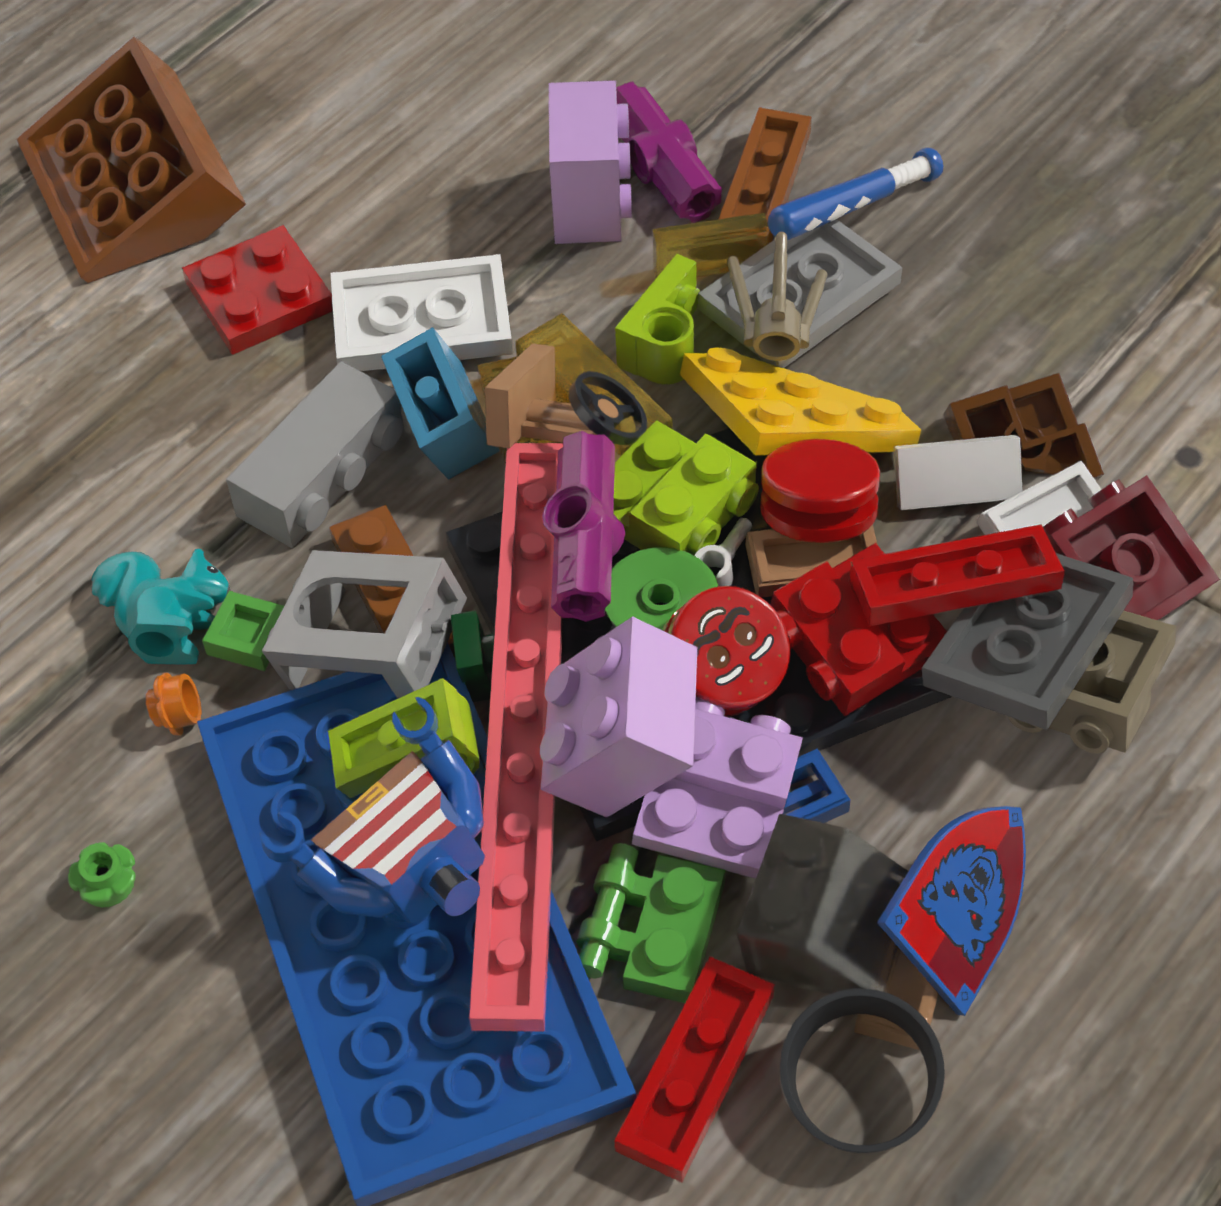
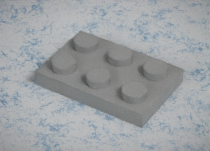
(855, 280)

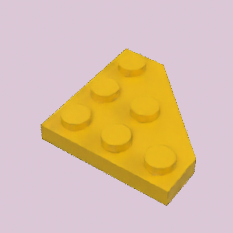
(782, 406)

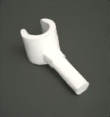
(722, 555)

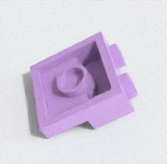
(729, 798)

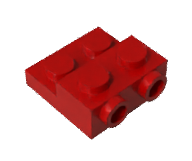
(838, 646)

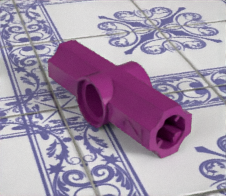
(667, 155)
(583, 527)

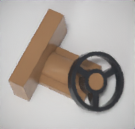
(525, 404)

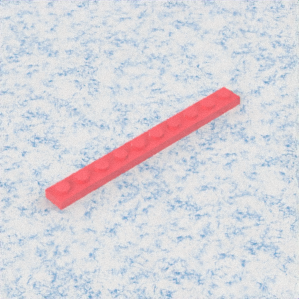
(517, 814)

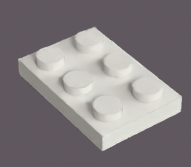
(396, 303)

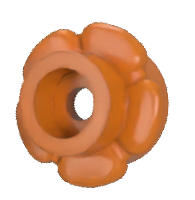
(173, 702)

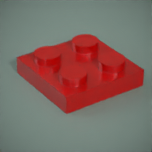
(258, 289)

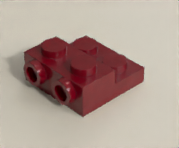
(1138, 537)

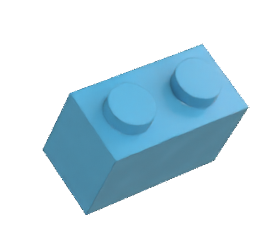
(439, 403)

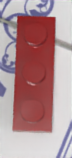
(956, 575)
(694, 1069)

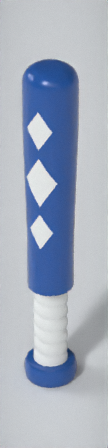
(841, 199)

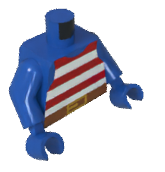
(402, 840)

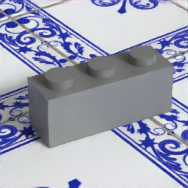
(316, 454)

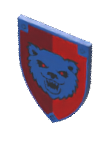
(961, 902)

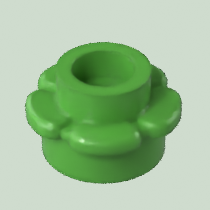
(110, 887)

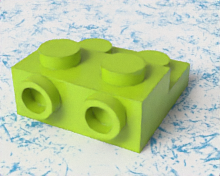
(680, 490)

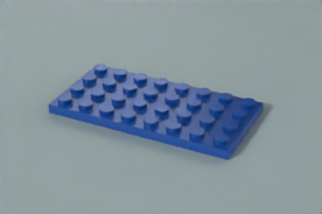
(392, 998)

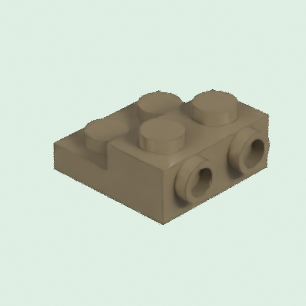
(1115, 687)

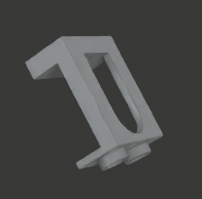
(412, 640)

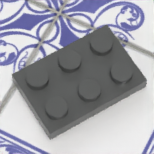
(1032, 648)

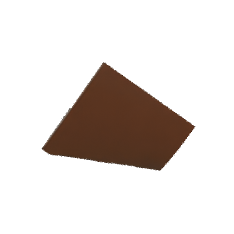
(1038, 415)

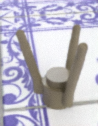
(777, 327)

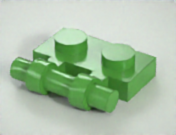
(673, 927)

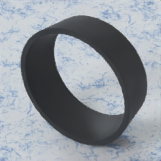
(870, 1003)

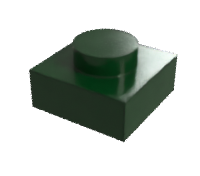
(473, 654)

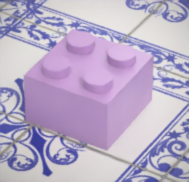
(588, 161)
(620, 718)

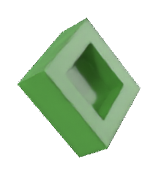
(242, 630)

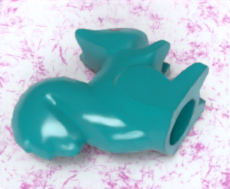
(159, 611)

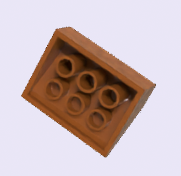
(128, 166)

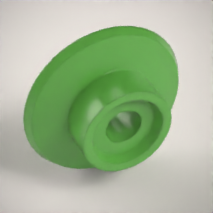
(653, 578)

